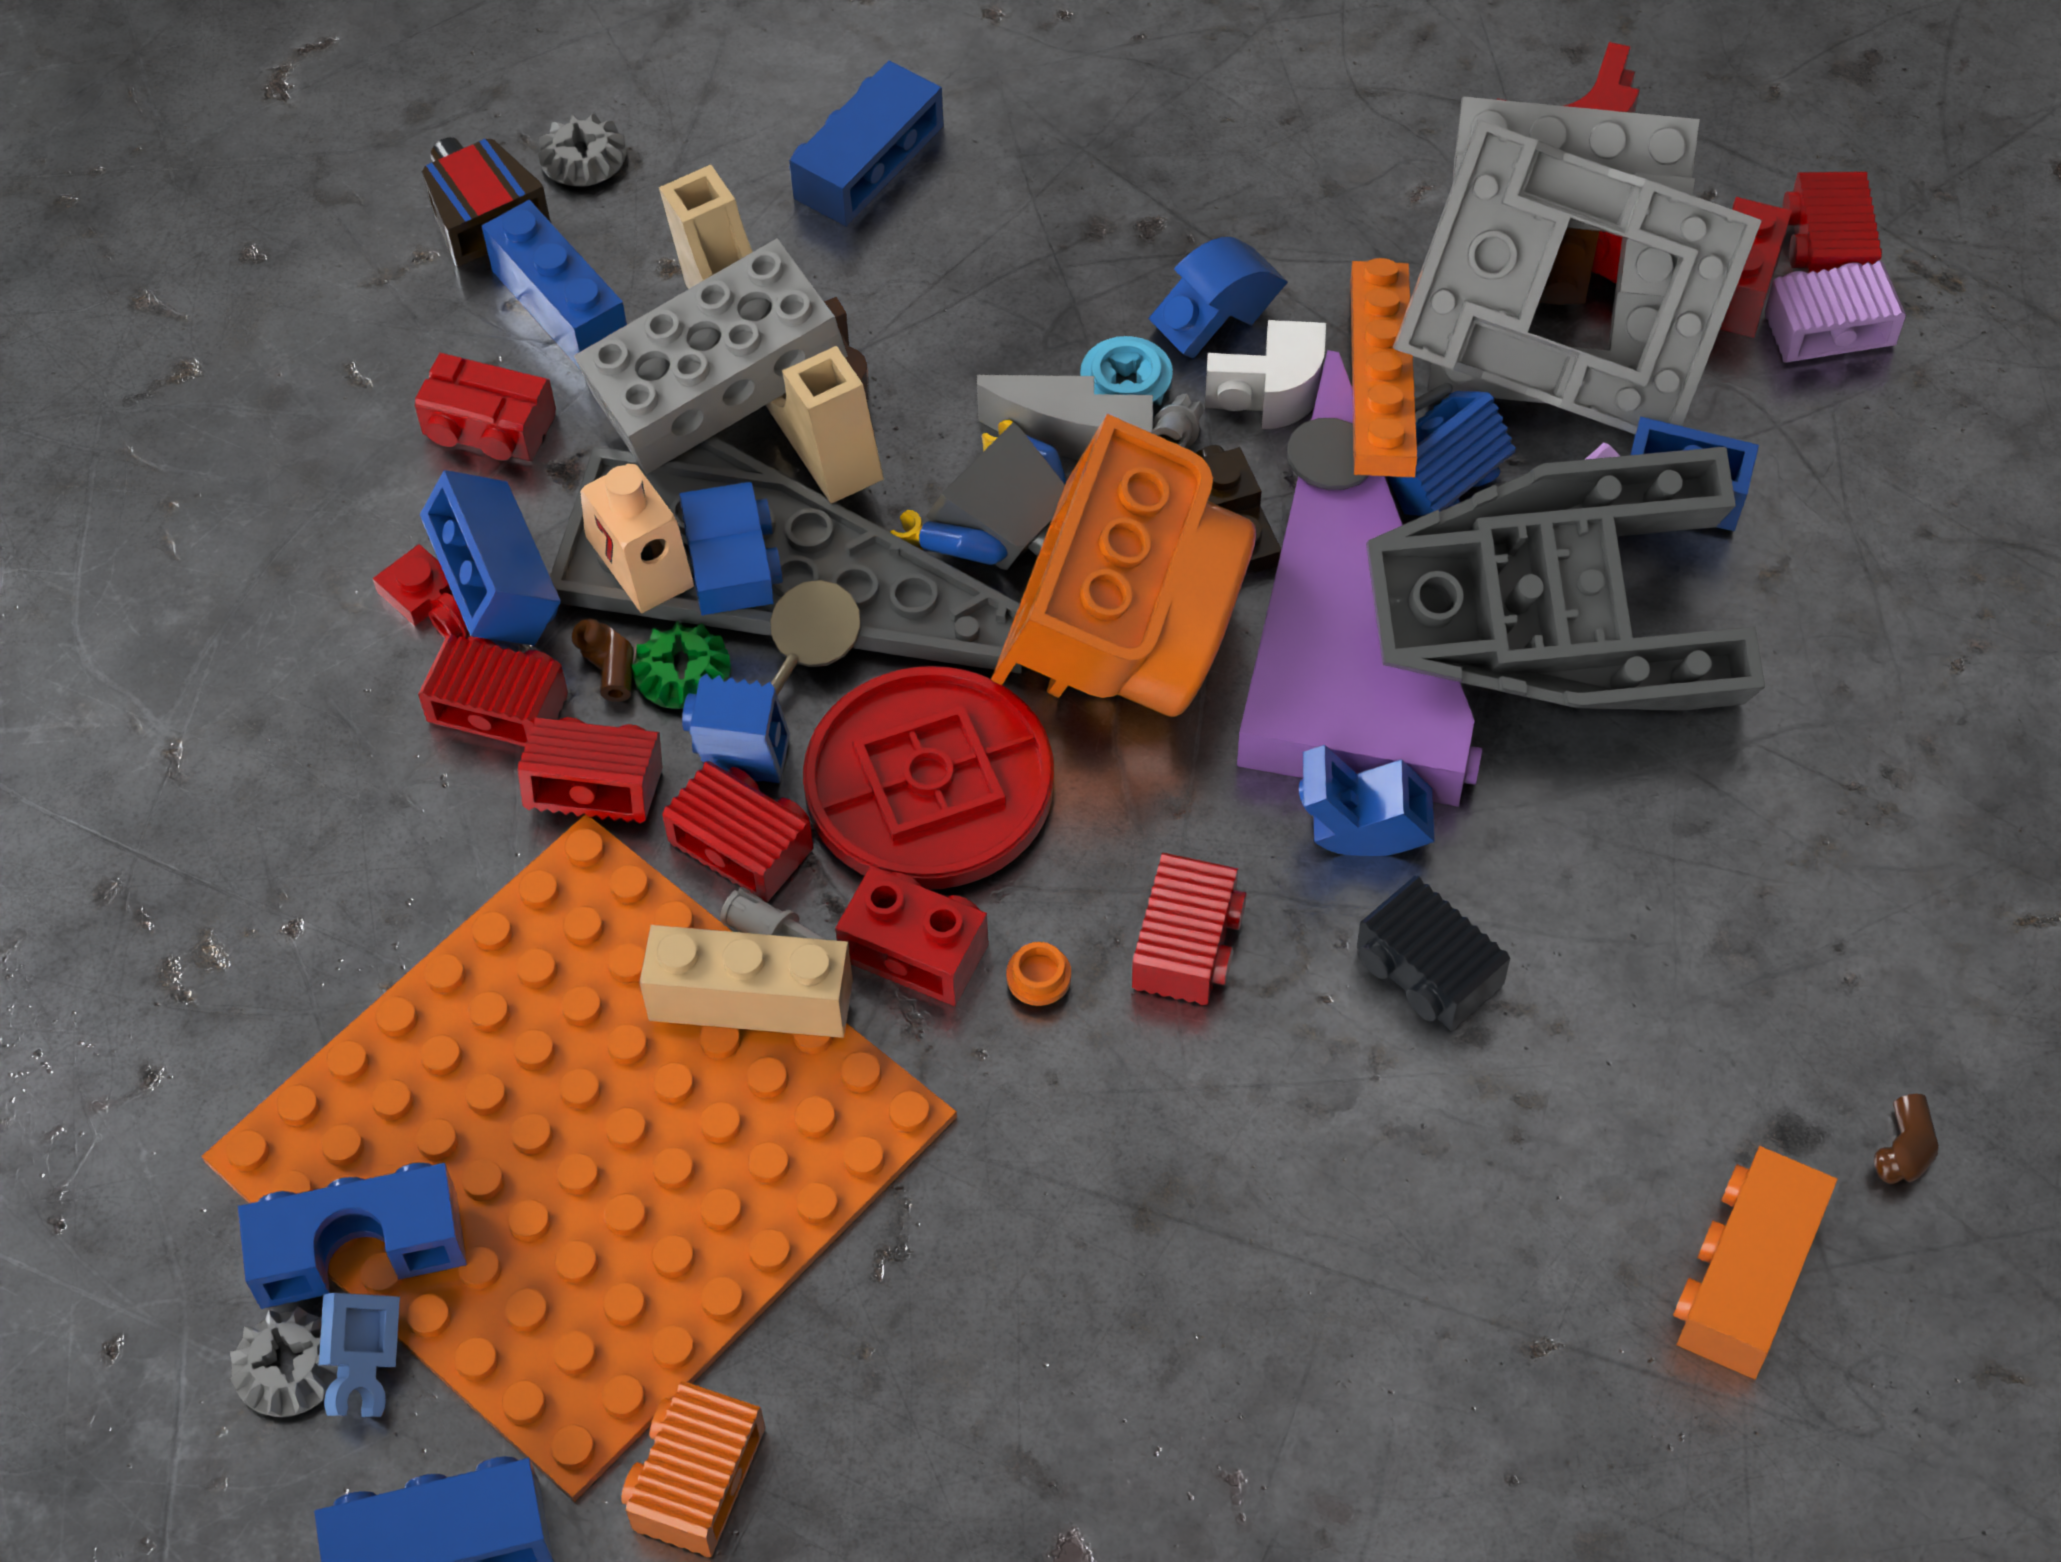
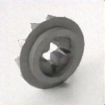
(563, 162)
(267, 1388)

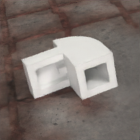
(1279, 383)

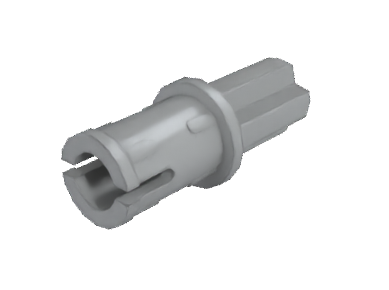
(1179, 421)
(753, 915)

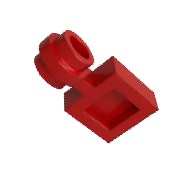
(419, 590)

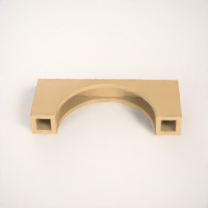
(824, 398)

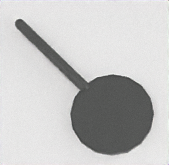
(1323, 448)

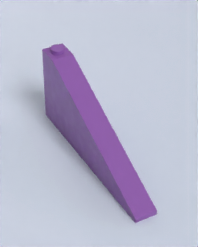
(1321, 652)

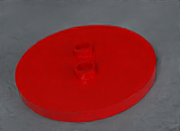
(929, 776)

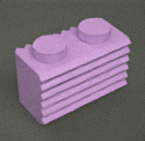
(1834, 311)

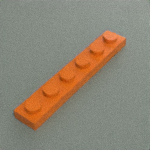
(1381, 375)

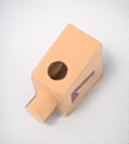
(624, 517)

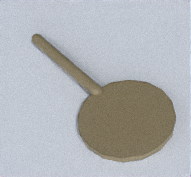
(813, 626)

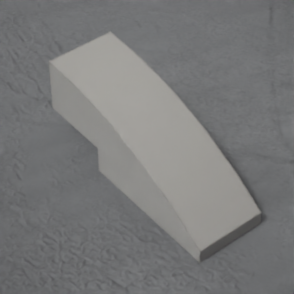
(1057, 408)

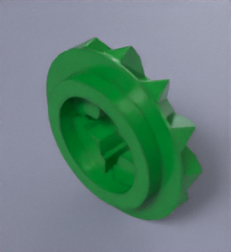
(655, 669)

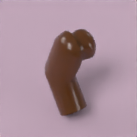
(609, 653)
(1914, 1147)

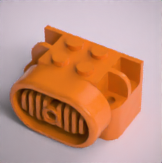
(1132, 575)

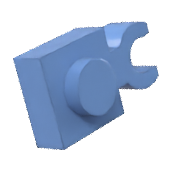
(358, 1338)

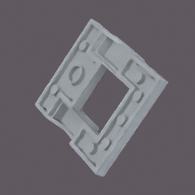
(1625, 141)
(1498, 253)

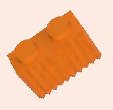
(693, 1467)

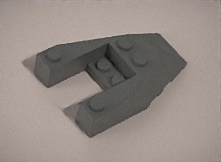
(1532, 594)

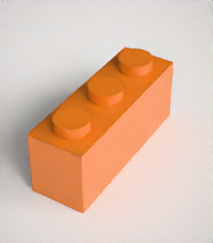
(1753, 1261)

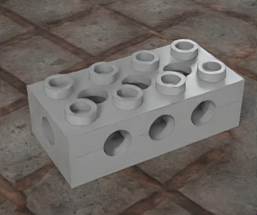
(708, 355)

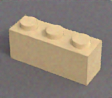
(747, 981)

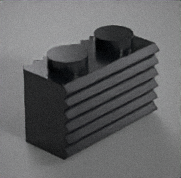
(1432, 954)

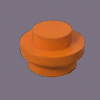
(1038, 974)

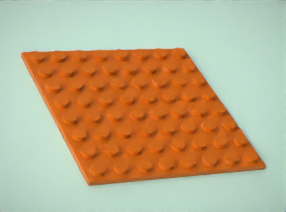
(610, 1171)

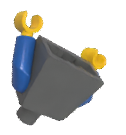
(995, 504)

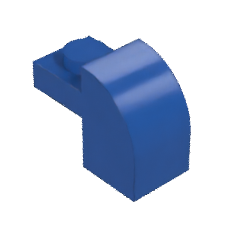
(1216, 282)
(1365, 811)

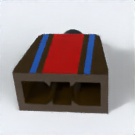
(473, 188)

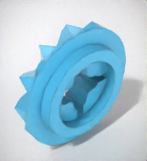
(1129, 356)

